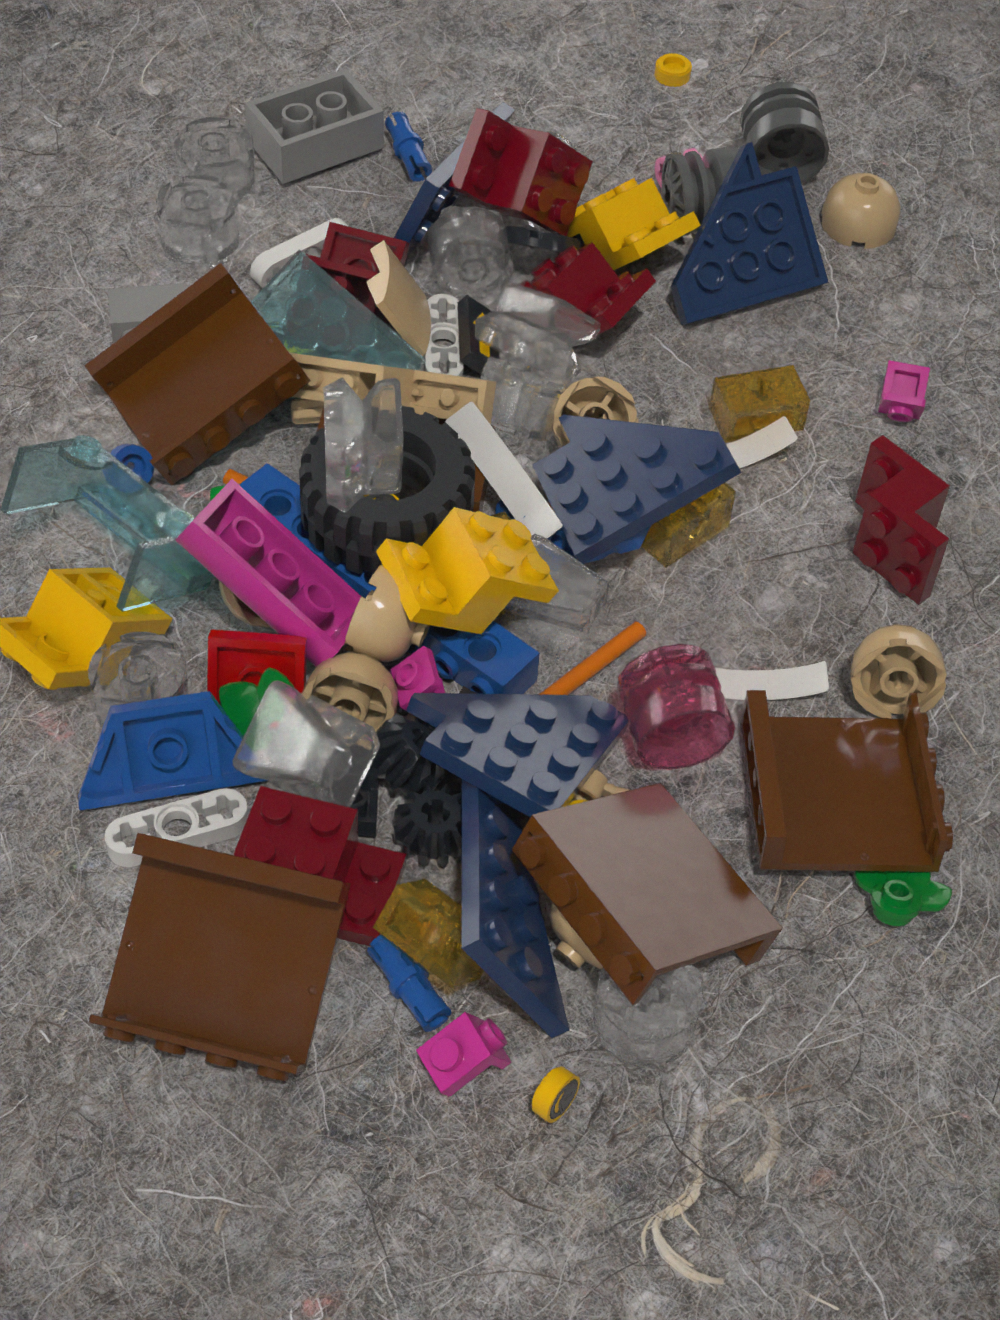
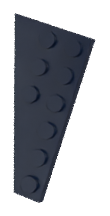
(436, 194)
(503, 911)

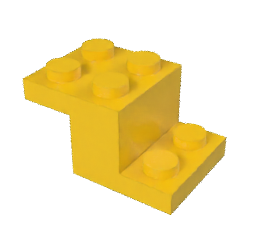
(629, 222)
(467, 571)
(70, 622)

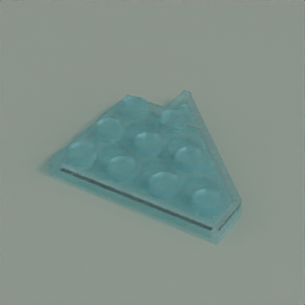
(324, 320)

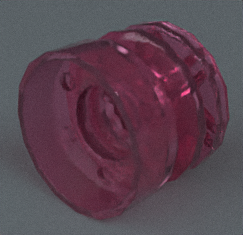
(675, 707)

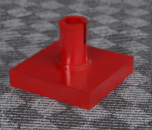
(246, 655)

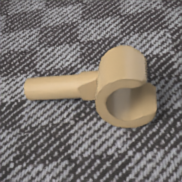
(597, 786)

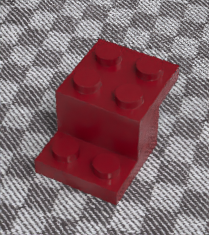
(521, 172)
(350, 262)
(590, 284)
(901, 519)
(323, 842)

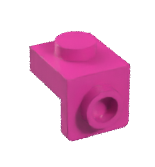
(904, 391)
(416, 675)
(463, 1052)

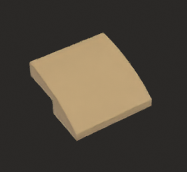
(400, 299)

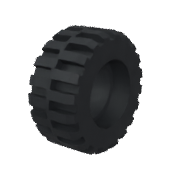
(432, 463)

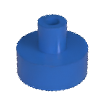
(136, 459)

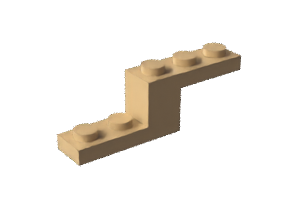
(421, 390)

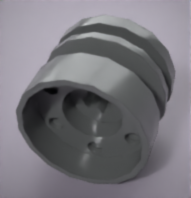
(785, 129)
(693, 182)

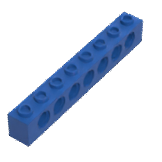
(481, 662)

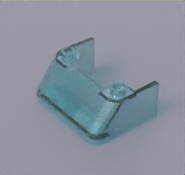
(122, 502)

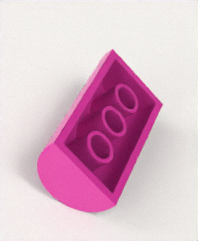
(271, 571)

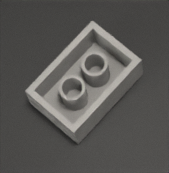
(315, 125)

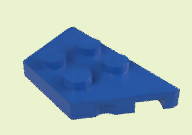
(162, 751)

